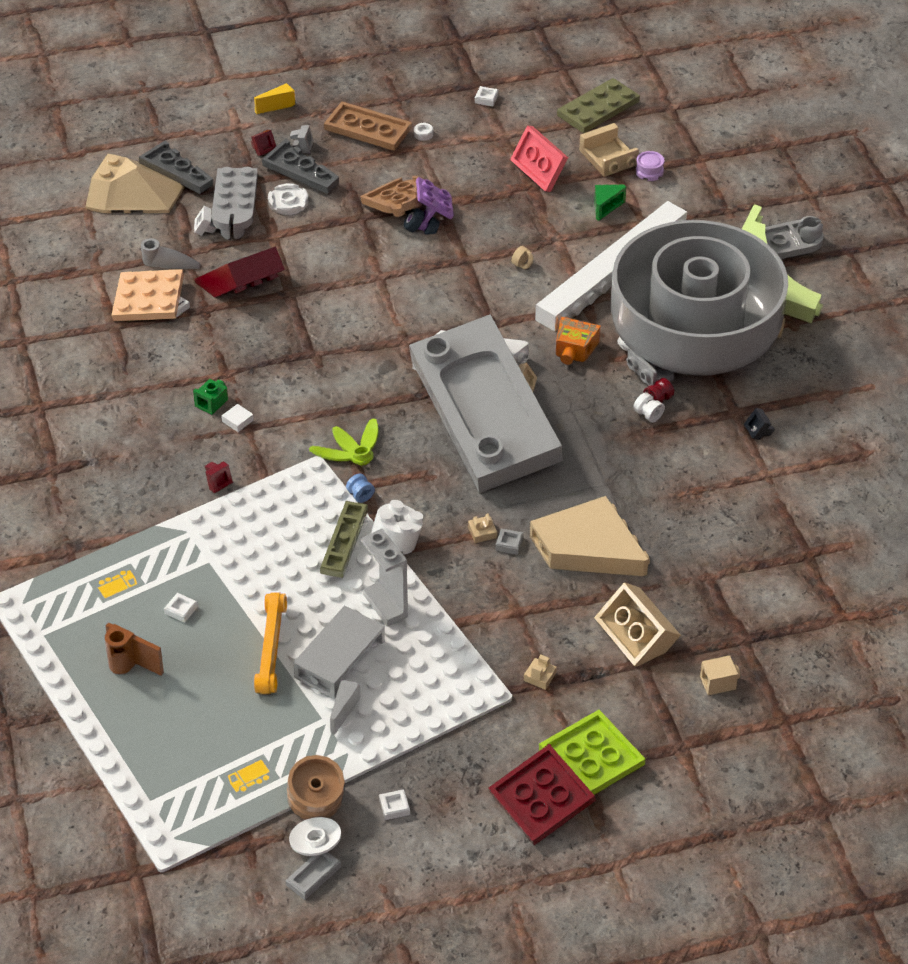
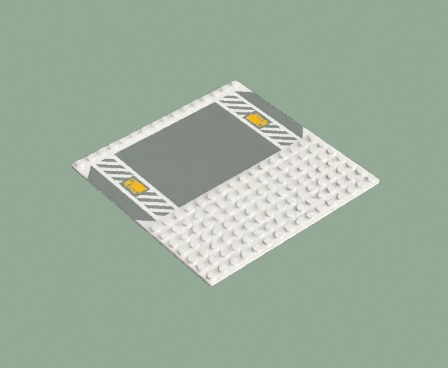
(197, 748)

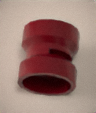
(661, 390)

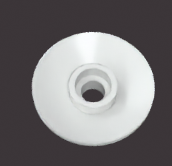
(315, 836)

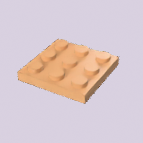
(148, 295)

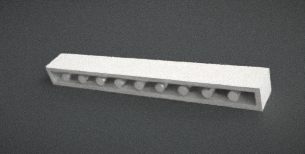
(596, 276)

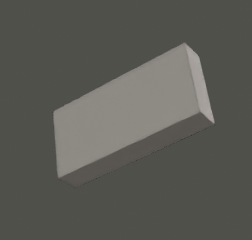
(313, 874)

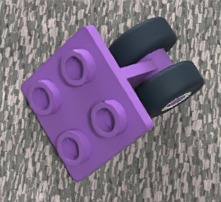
(435, 200)

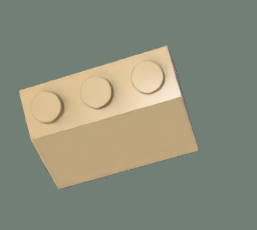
(636, 625)

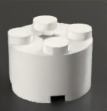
(400, 524)

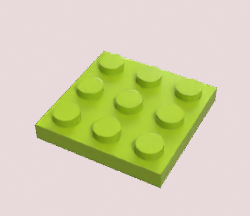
(596, 751)

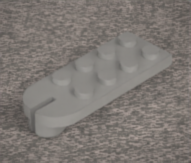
(234, 200)
(795, 237)

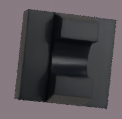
(758, 424)

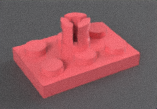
(539, 158)

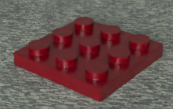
(542, 794)

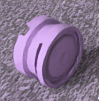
(650, 165)

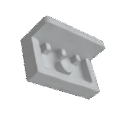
(648, 373)

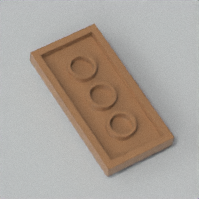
(368, 126)

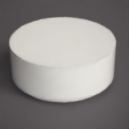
(423, 131)

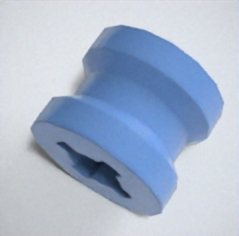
(360, 488)

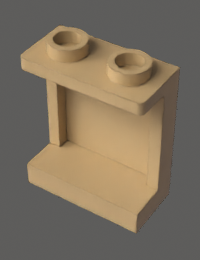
(607, 151)

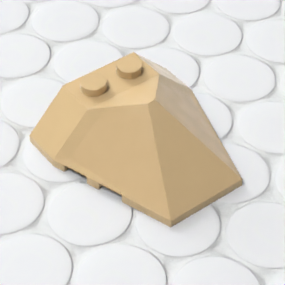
(130, 186)

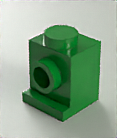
(214, 392)

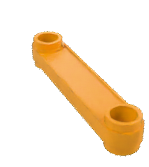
(267, 679)

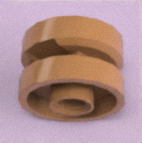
(315, 787)

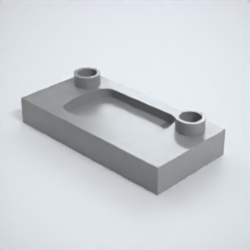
(485, 403)

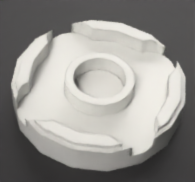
(288, 199)

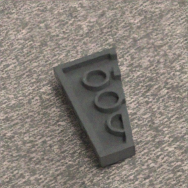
(294, 164)
(172, 165)

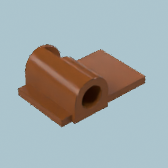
(127, 650)

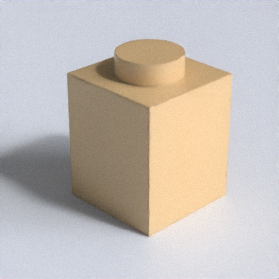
(719, 675)

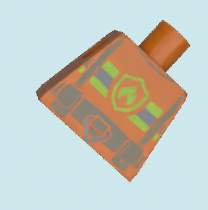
(576, 340)

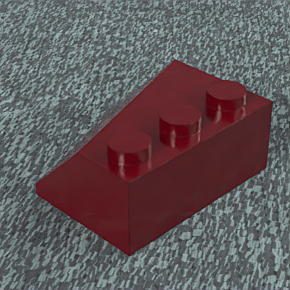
(242, 273)

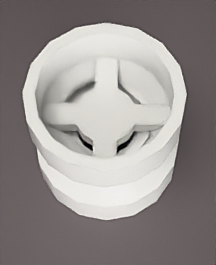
(649, 407)

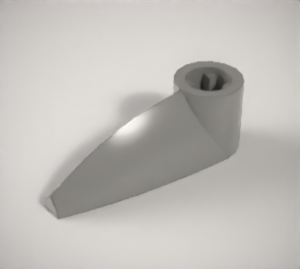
(163, 257)

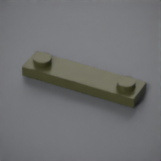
(344, 539)

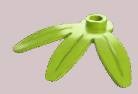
(352, 451)

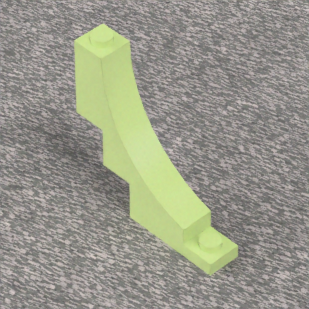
(800, 301)

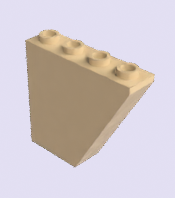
(589, 540)

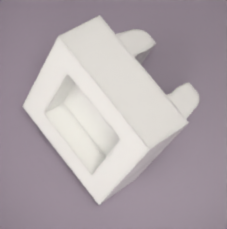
(203, 222)

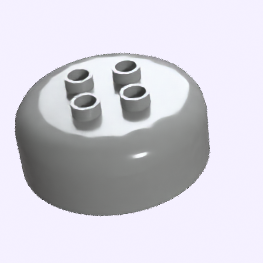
(698, 297)

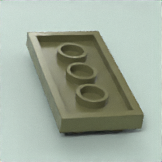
(598, 105)

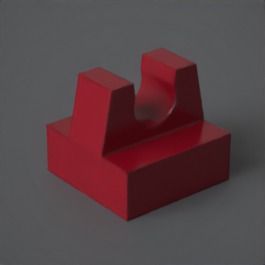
(263, 142)
(218, 476)

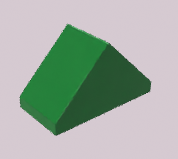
(608, 198)

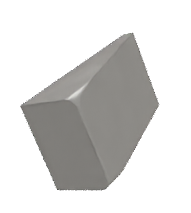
(345, 701)

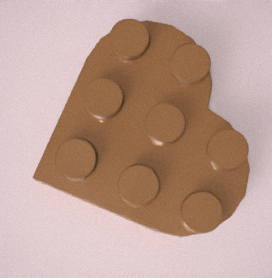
(393, 197)

